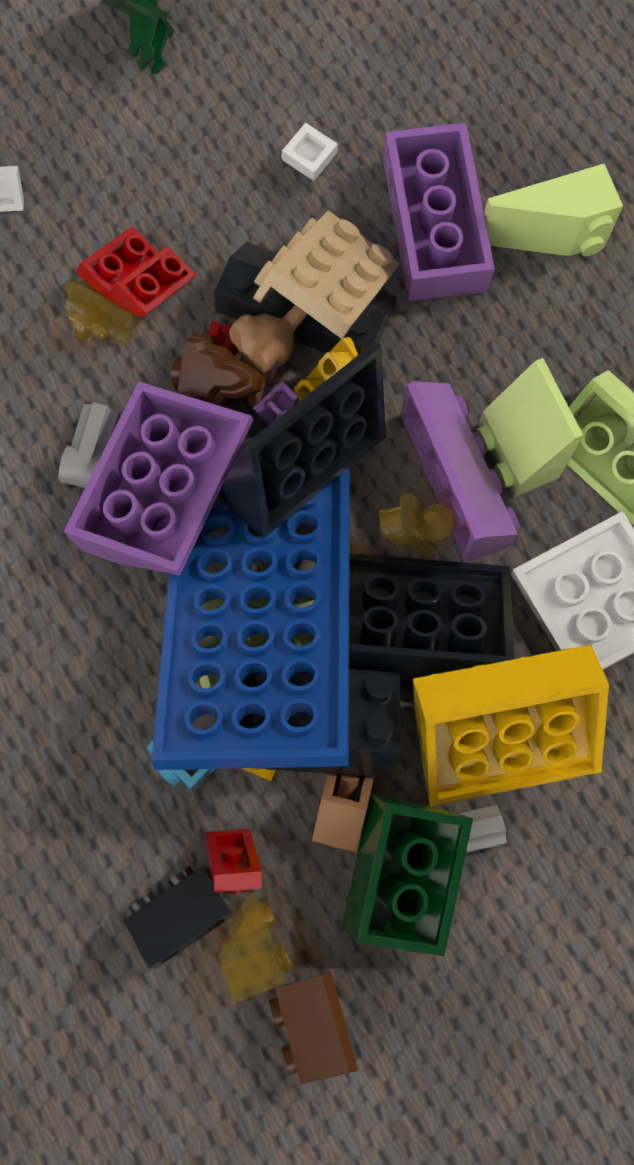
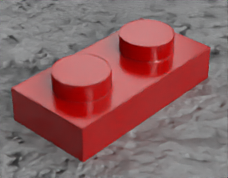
(233, 861)

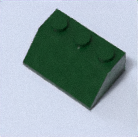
(406, 875)

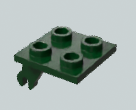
(147, 30)

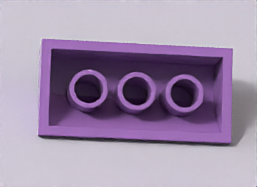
(457, 468)

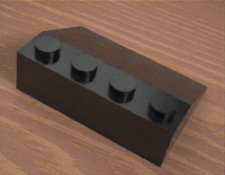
(309, 445)
(427, 616)

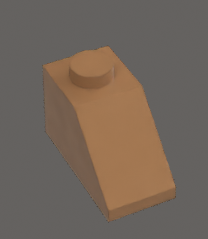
(342, 811)

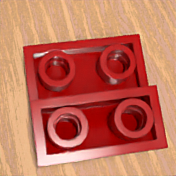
(135, 273)

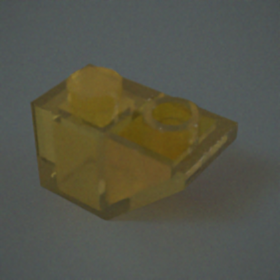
(249, 955)

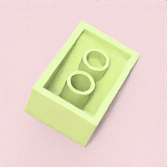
(556, 215)
(529, 431)

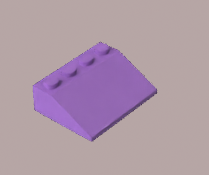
(157, 480)

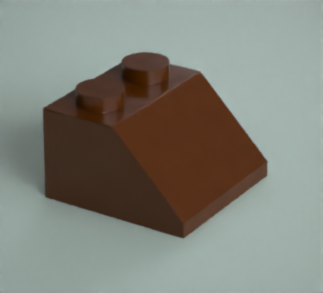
(314, 1028)

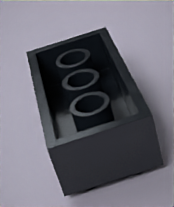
(373, 722)

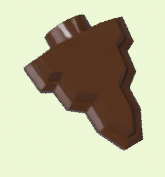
(211, 372)

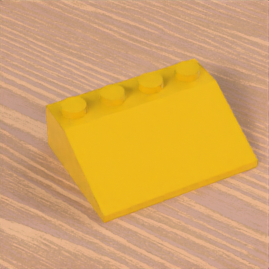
(511, 724)

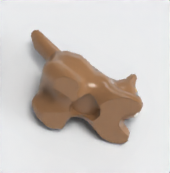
(265, 344)

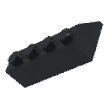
(236, 293)

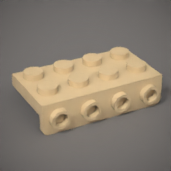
(328, 272)

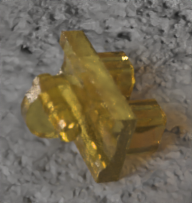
(96, 315)
(414, 525)

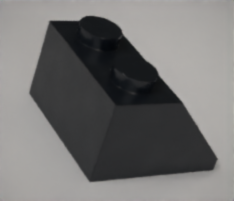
(176, 917)

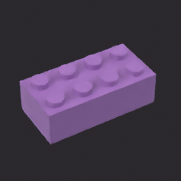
(437, 212)

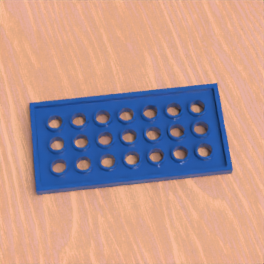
(326, 658)

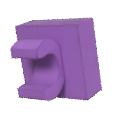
(275, 403)

